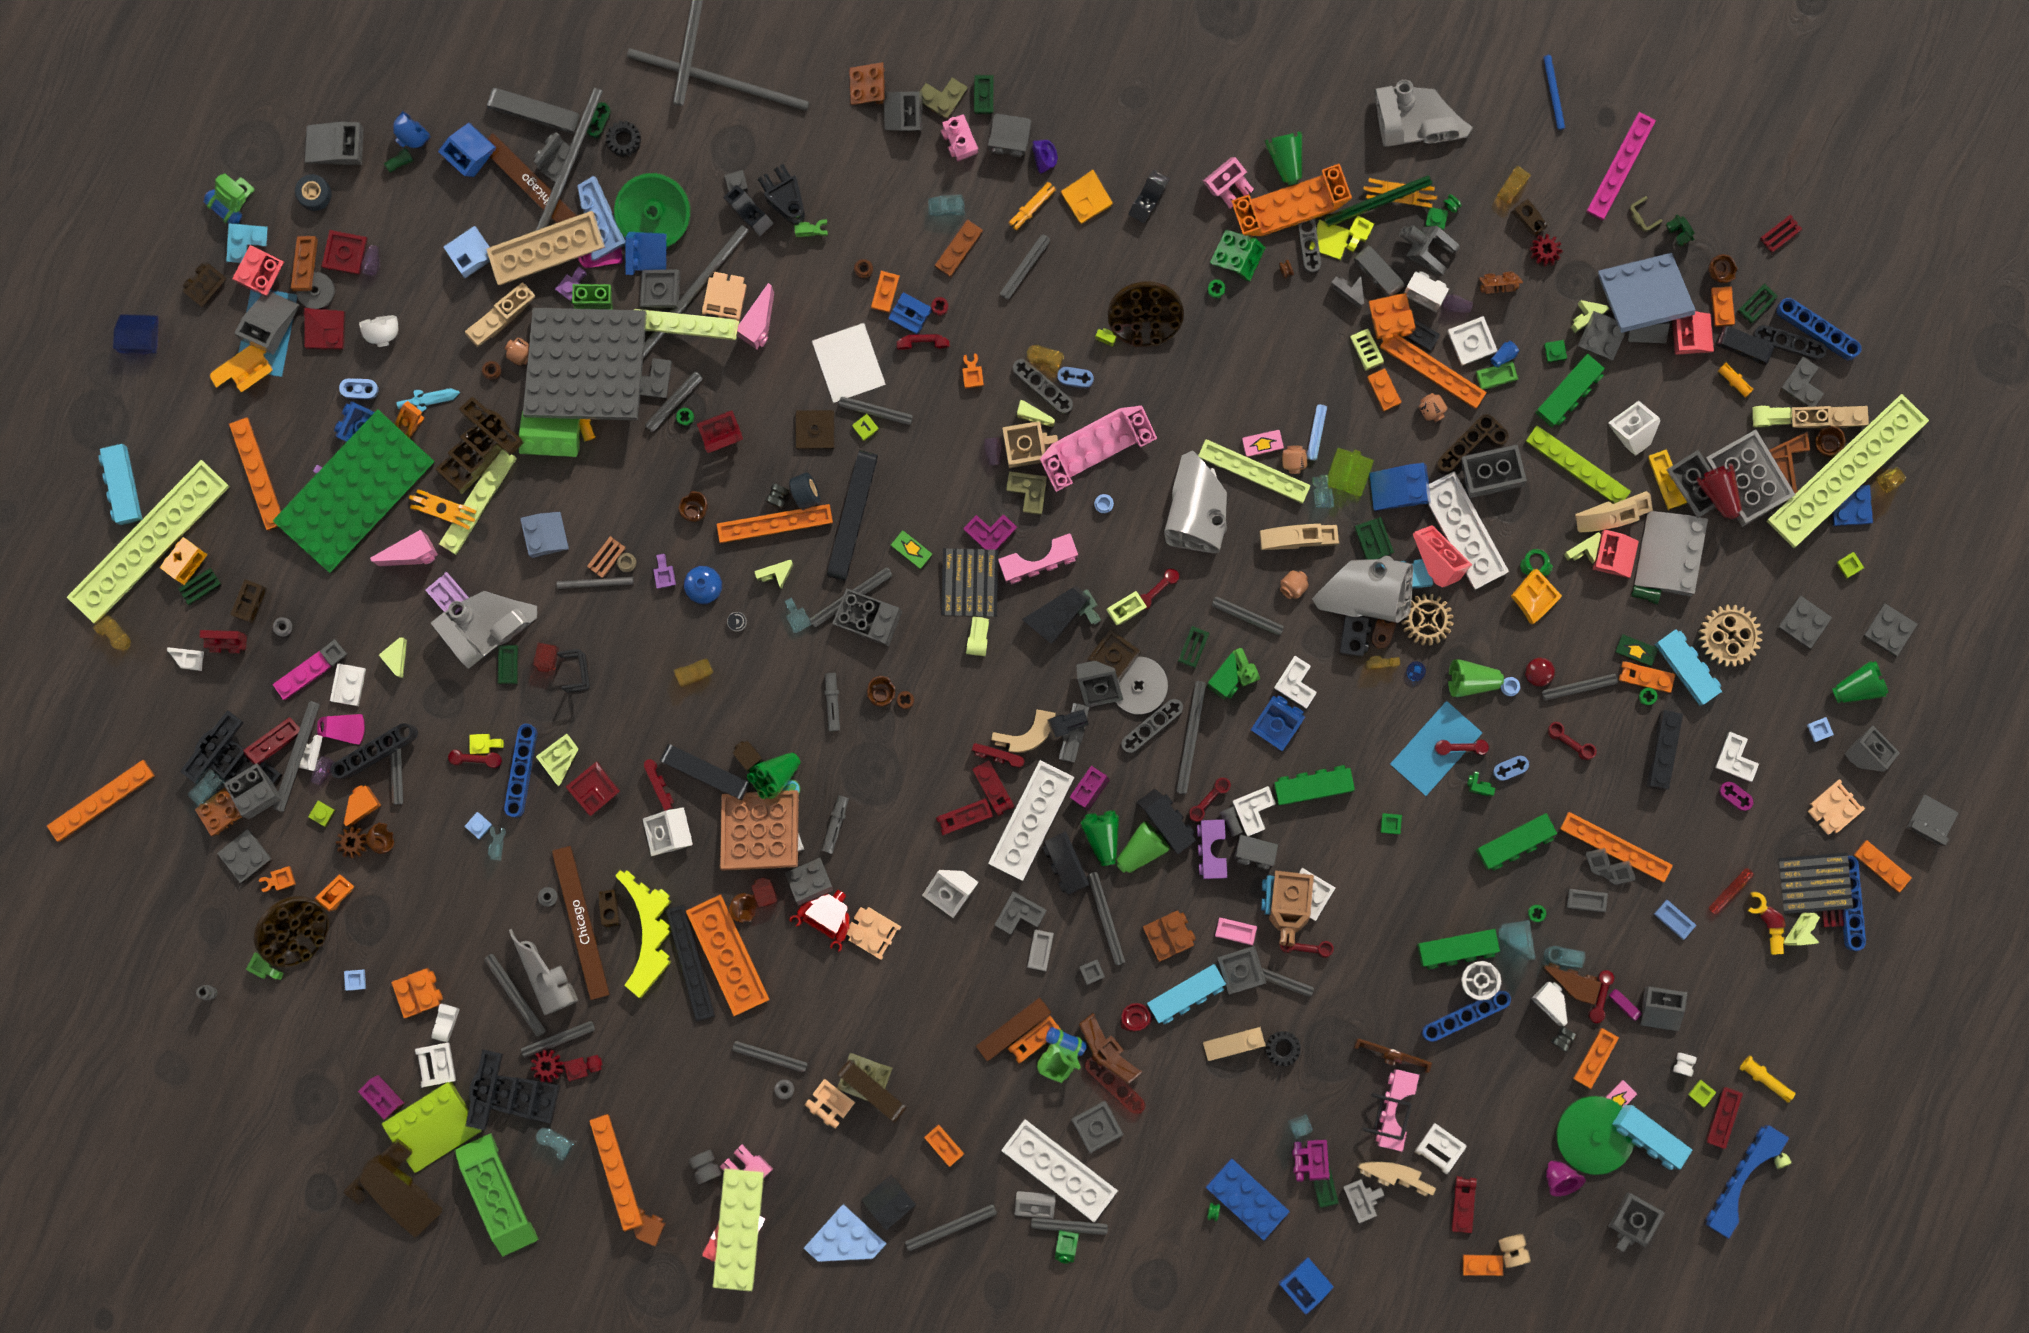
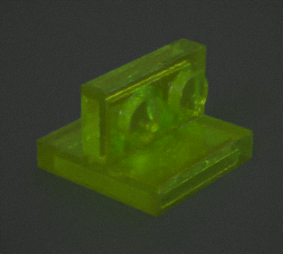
(1349, 471)

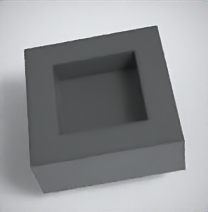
(736, 178)
(333, 652)
(1092, 972)

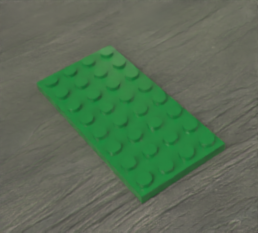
(353, 491)

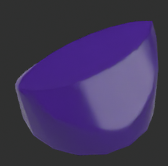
(1044, 155)

